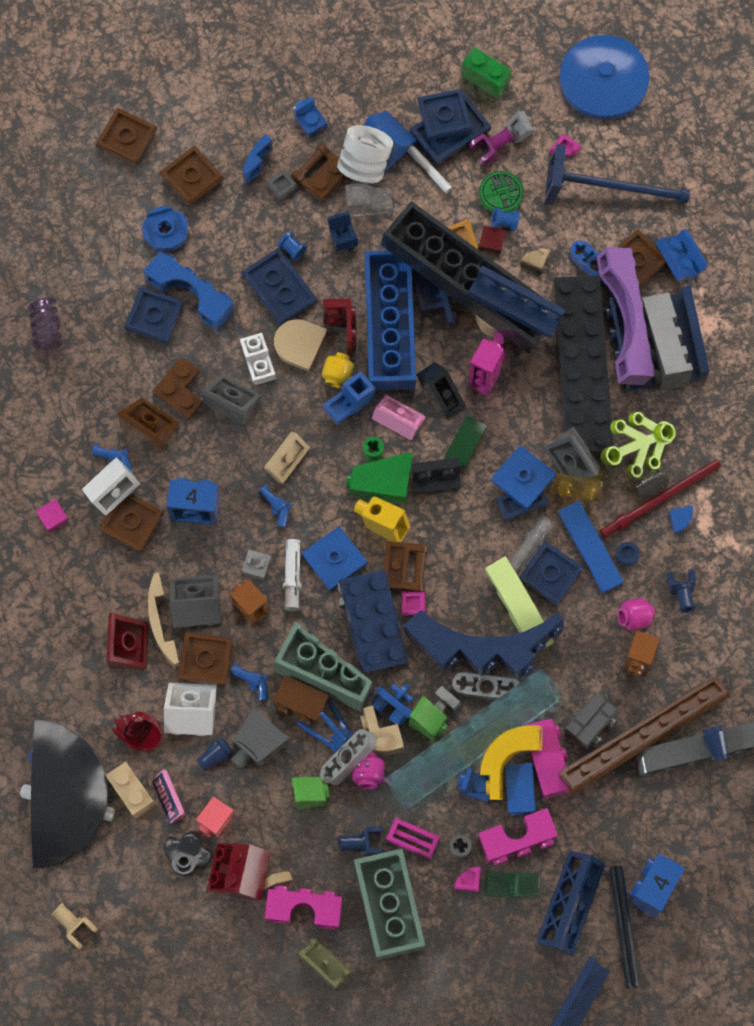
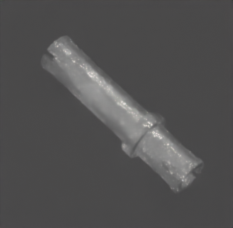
(532, 541)

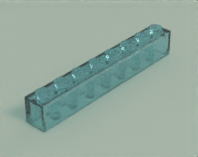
(472, 739)

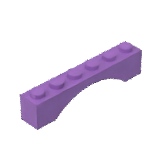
(619, 274)

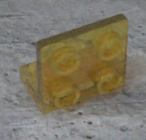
(585, 488)

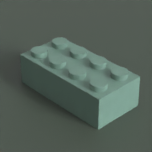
(389, 904)

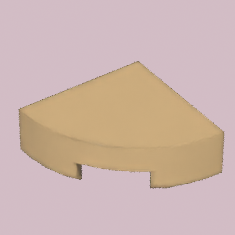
(536, 259)
(276, 880)

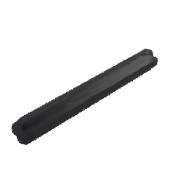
(624, 927)

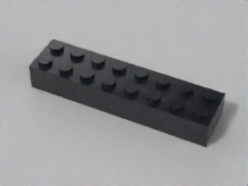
(452, 267)
(583, 361)

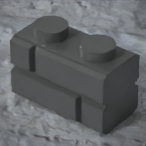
(591, 722)

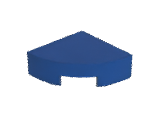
(680, 518)

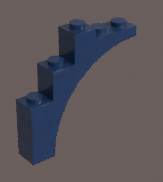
(482, 653)

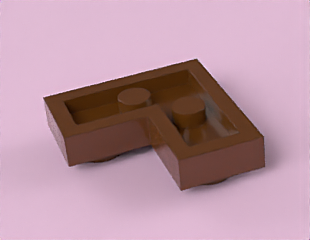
(174, 390)

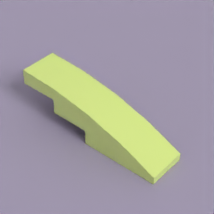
(514, 596)

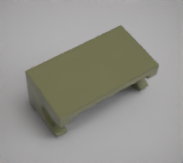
(325, 963)

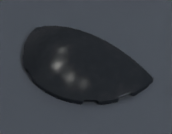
(66, 793)

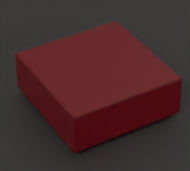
(492, 239)

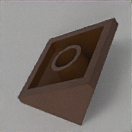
(147, 423)

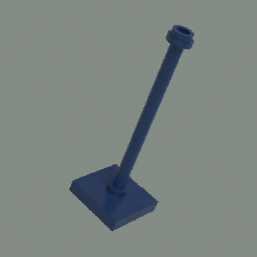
(557, 175)

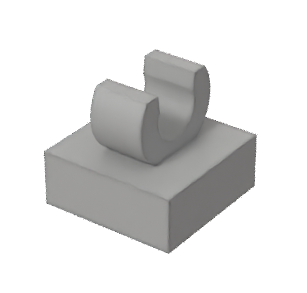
(520, 126)
(256, 564)
(446, 700)

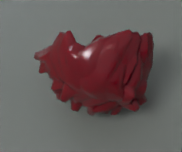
(138, 730)

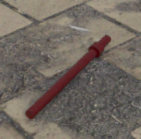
(623, 521)

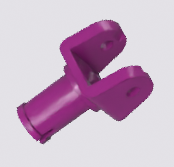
(493, 144)

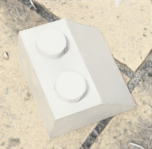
(190, 709)

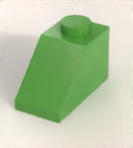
(428, 720)
(309, 792)

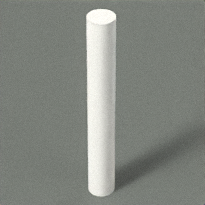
(429, 169)

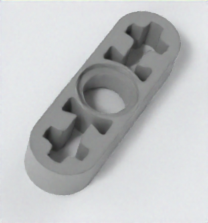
(470, 677)
(336, 765)

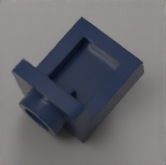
(342, 231)

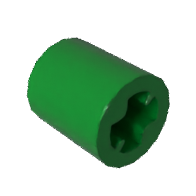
(373, 442)

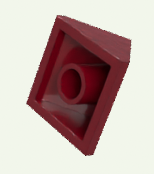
(126, 642)

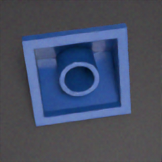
(400, 136)

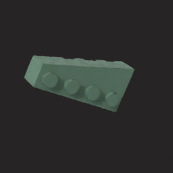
(317, 666)

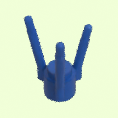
(339, 737)

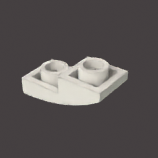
(258, 359)

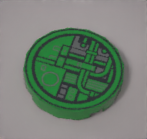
(502, 191)

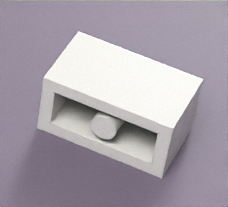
(111, 486)

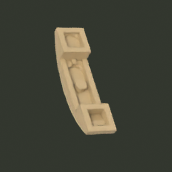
(155, 596)

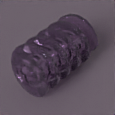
(43, 323)

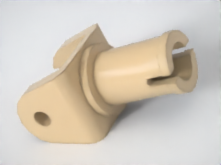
(71, 922)

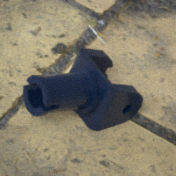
(683, 590)
(361, 841)

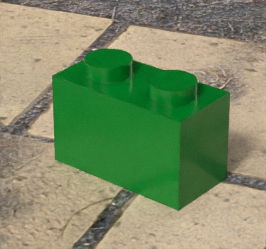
(485, 72)

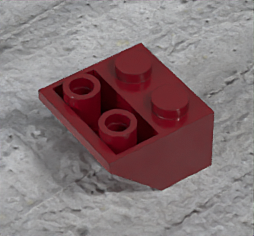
(239, 871)

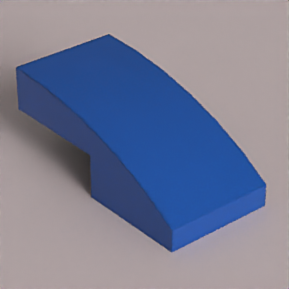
(254, 161)

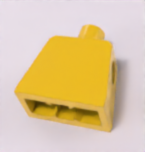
(383, 518)

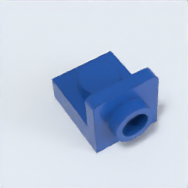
(309, 116)
(473, 785)

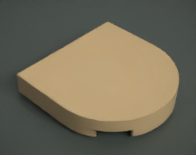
(299, 343)

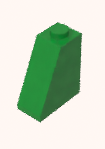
(382, 479)

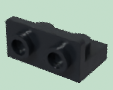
(436, 475)

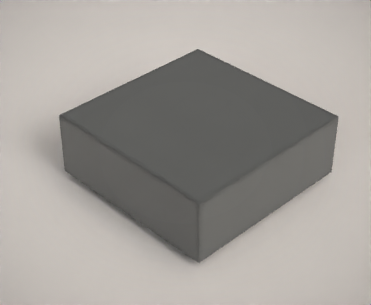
(282, 185)

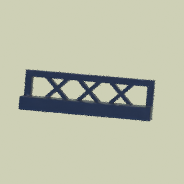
(516, 302)
(576, 902)
(582, 994)

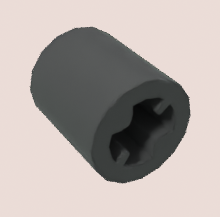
(465, 841)

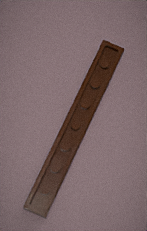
(643, 735)

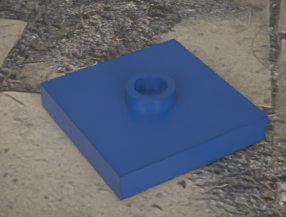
(523, 477)
(334, 558)

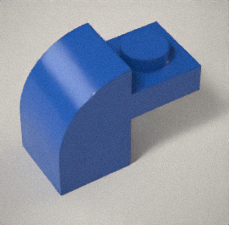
(351, 400)

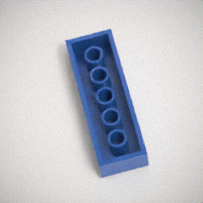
(389, 322)

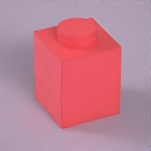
(214, 818)

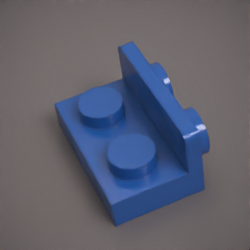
(682, 255)

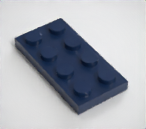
(373, 621)

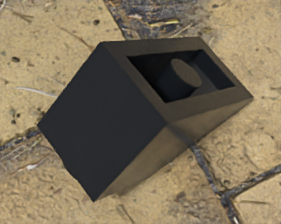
(441, 389)

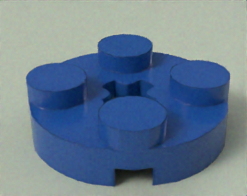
(165, 241)

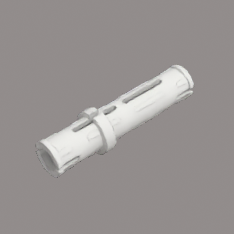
(292, 581)

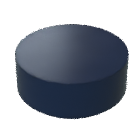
(627, 554)

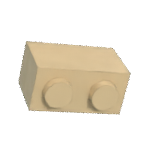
(130, 790)

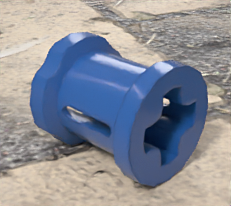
(505, 219)
(292, 245)

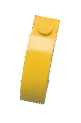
(502, 749)

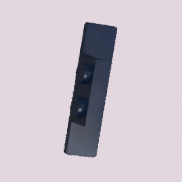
(432, 298)

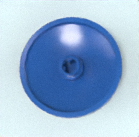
(604, 77)

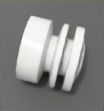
(365, 154)

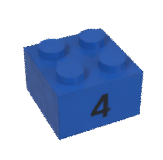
(193, 501)
(656, 887)

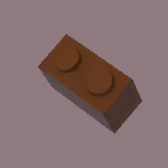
(300, 700)

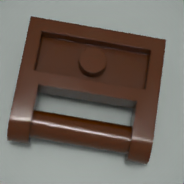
(325, 179)
(397, 565)

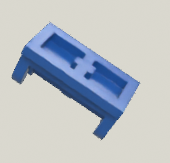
(520, 789)

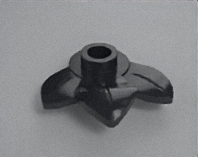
(188, 850)

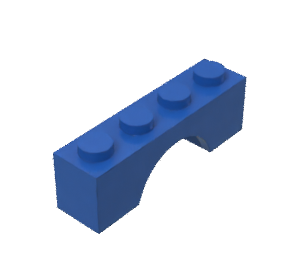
(167, 274)

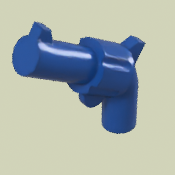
(112, 454)
(277, 504)
(253, 679)

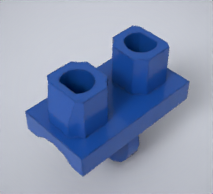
(384, 697)

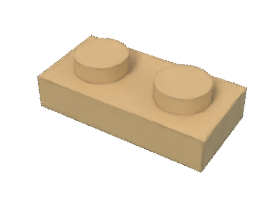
(287, 457)

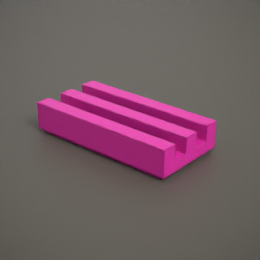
(428, 855)

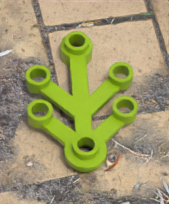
(641, 443)

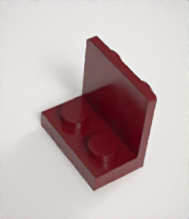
(341, 312)

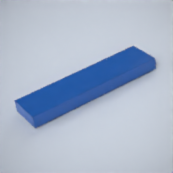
(590, 547)

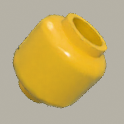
(337, 370)

